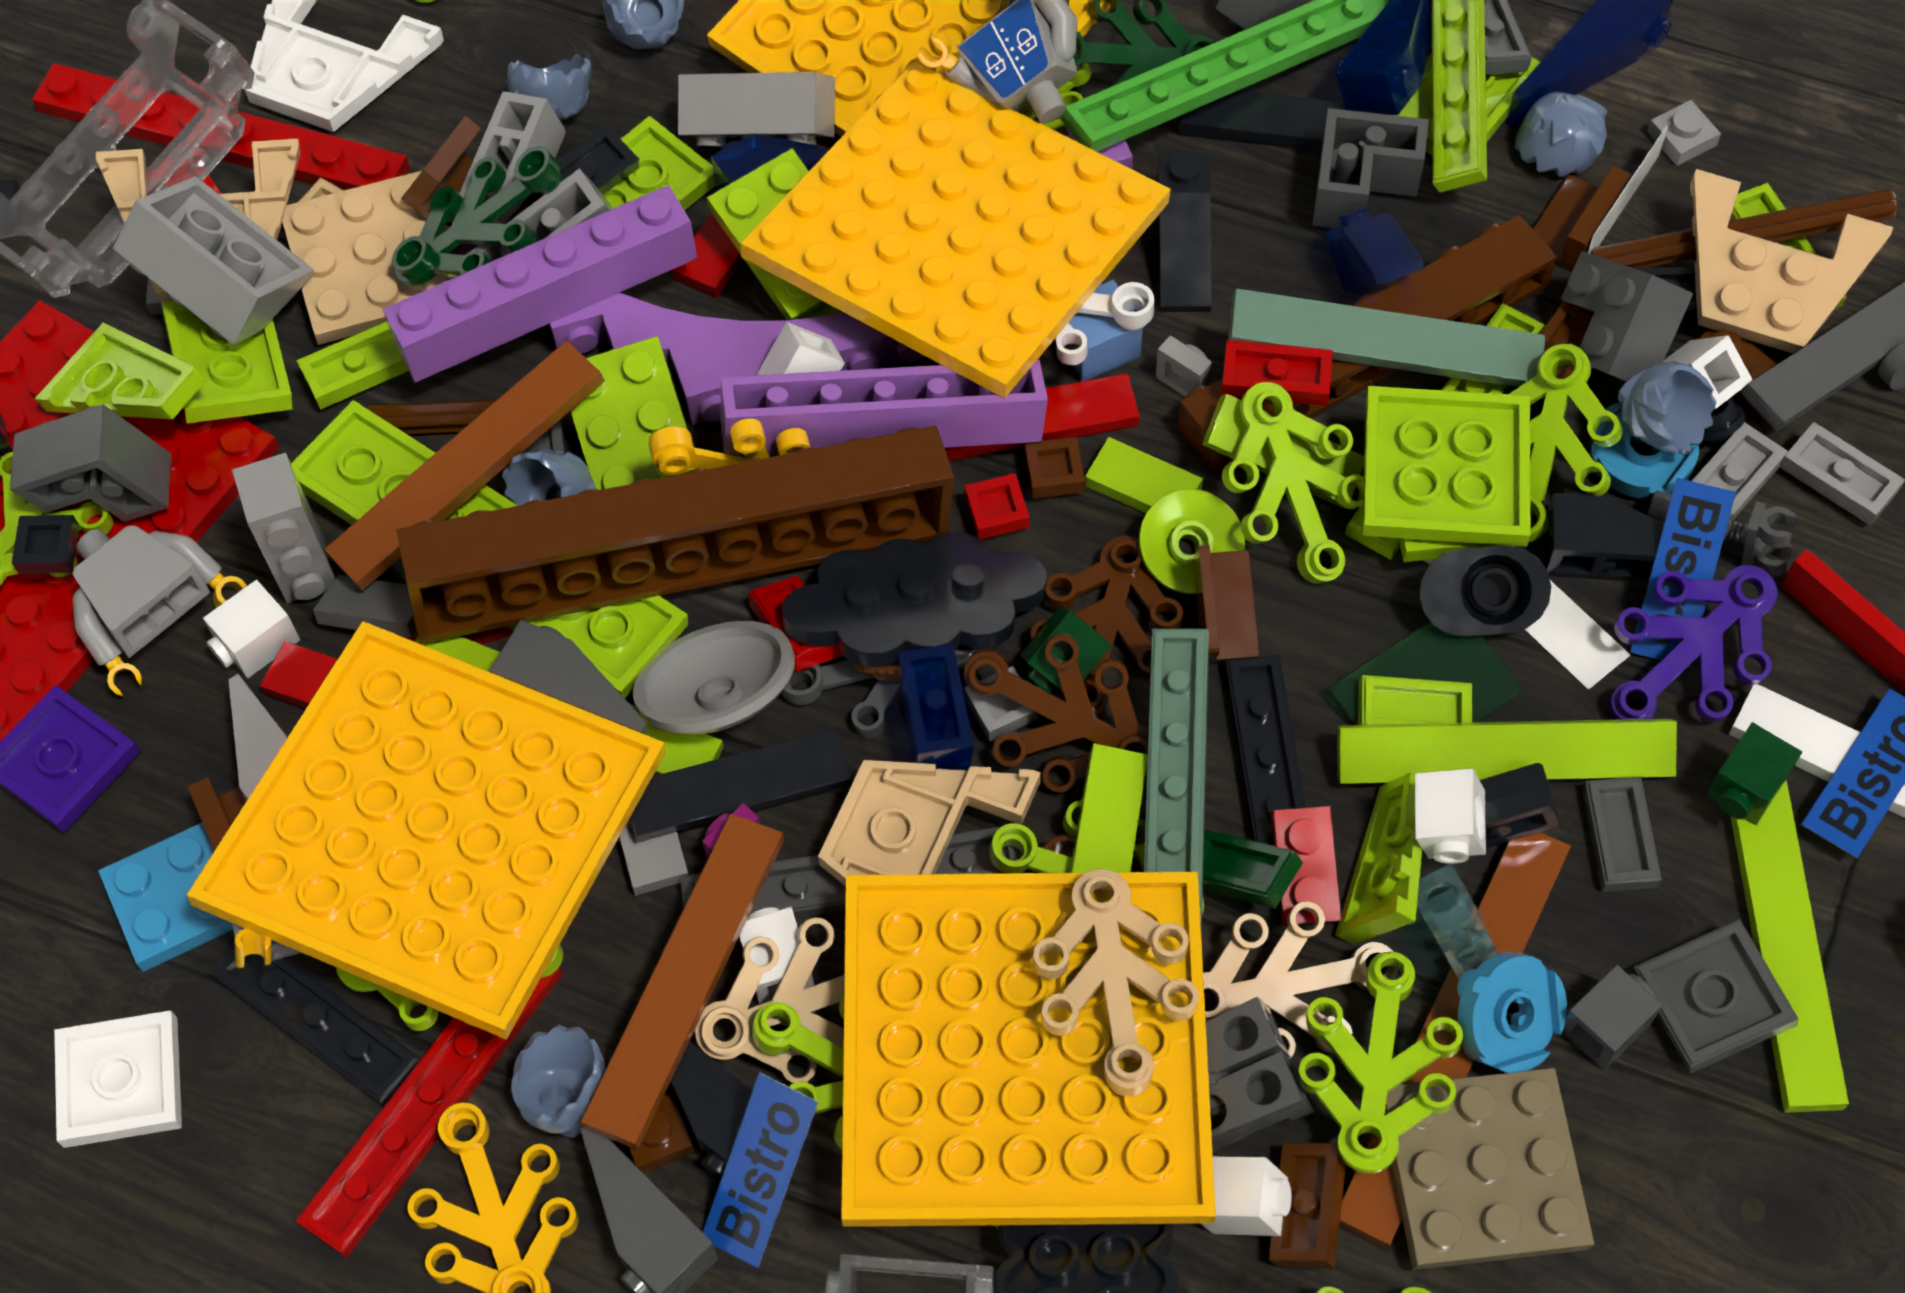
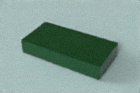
(1247, 869)

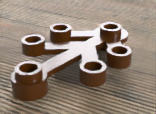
(1111, 614)
(1071, 717)

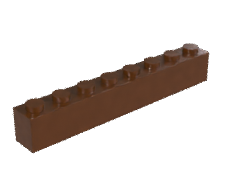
(1461, 286)

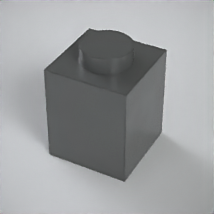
(1611, 1016)

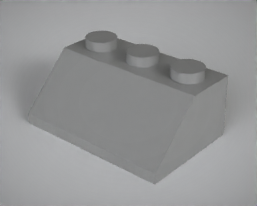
(211, 258)

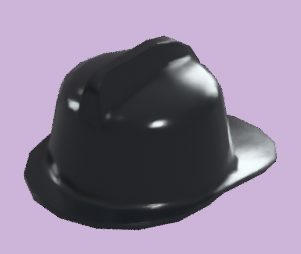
(1485, 590)

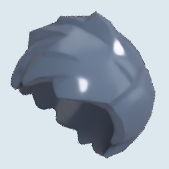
(643, 22)
(562, 84)
(1562, 133)
(1668, 406)
(545, 476)
(557, 1079)

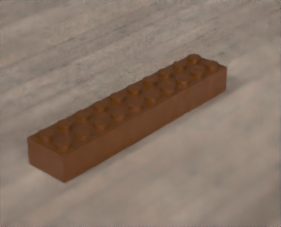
(674, 533)

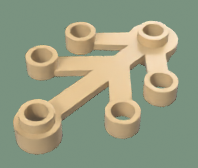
(1114, 968)
(1275, 984)
(789, 991)

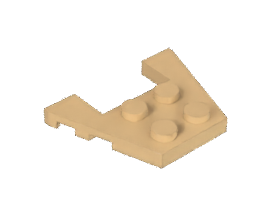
(273, 171)
(1766, 287)
(906, 814)

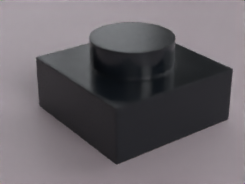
(45, 544)

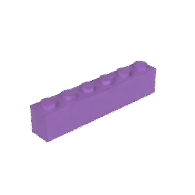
(541, 283)
(882, 402)

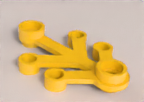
(675, 454)
(497, 1223)

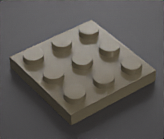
(1490, 1173)

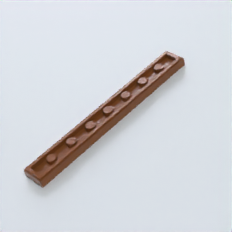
(1509, 916)

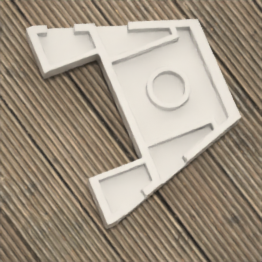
(323, 75)

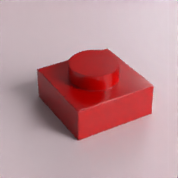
(997, 506)

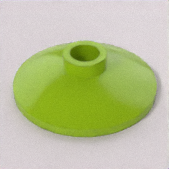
(1187, 515)

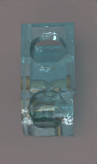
(1454, 921)

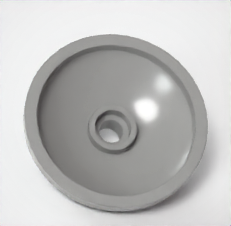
(714, 678)

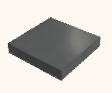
(1717, 996)

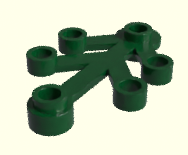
(1141, 51)
(424, 256)

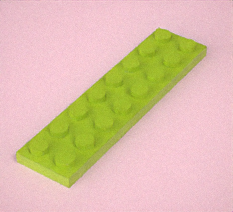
(365, 458)

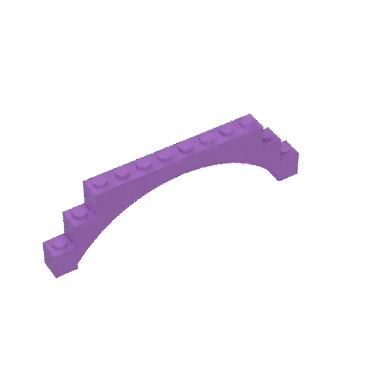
(709, 348)

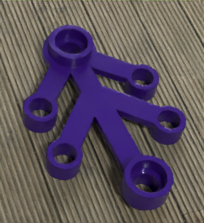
(1699, 638)

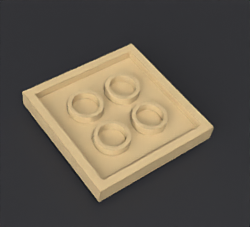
(351, 249)

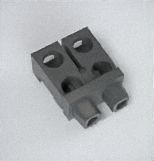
(1250, 1074)

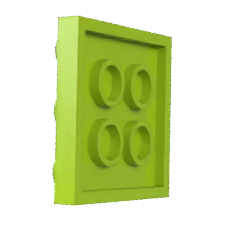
(1447, 466)

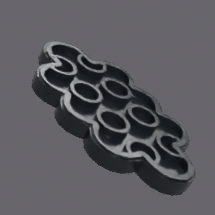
(914, 598)
(1086, 1259)

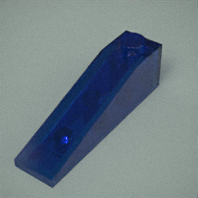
(1598, 46)
(1388, 59)

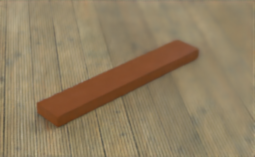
(466, 462)
(682, 982)

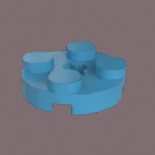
(1635, 473)
(1484, 1004)

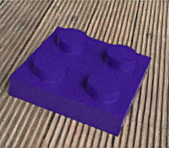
(62, 758)

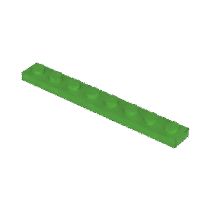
(1217, 70)

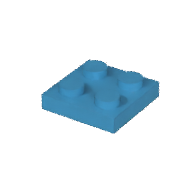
(153, 901)

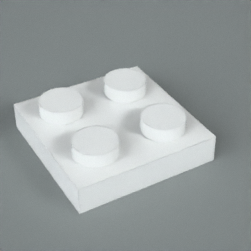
(117, 1079)

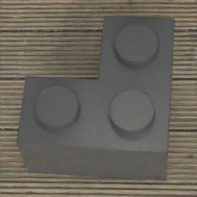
(1366, 155)
(1631, 317)
(91, 458)

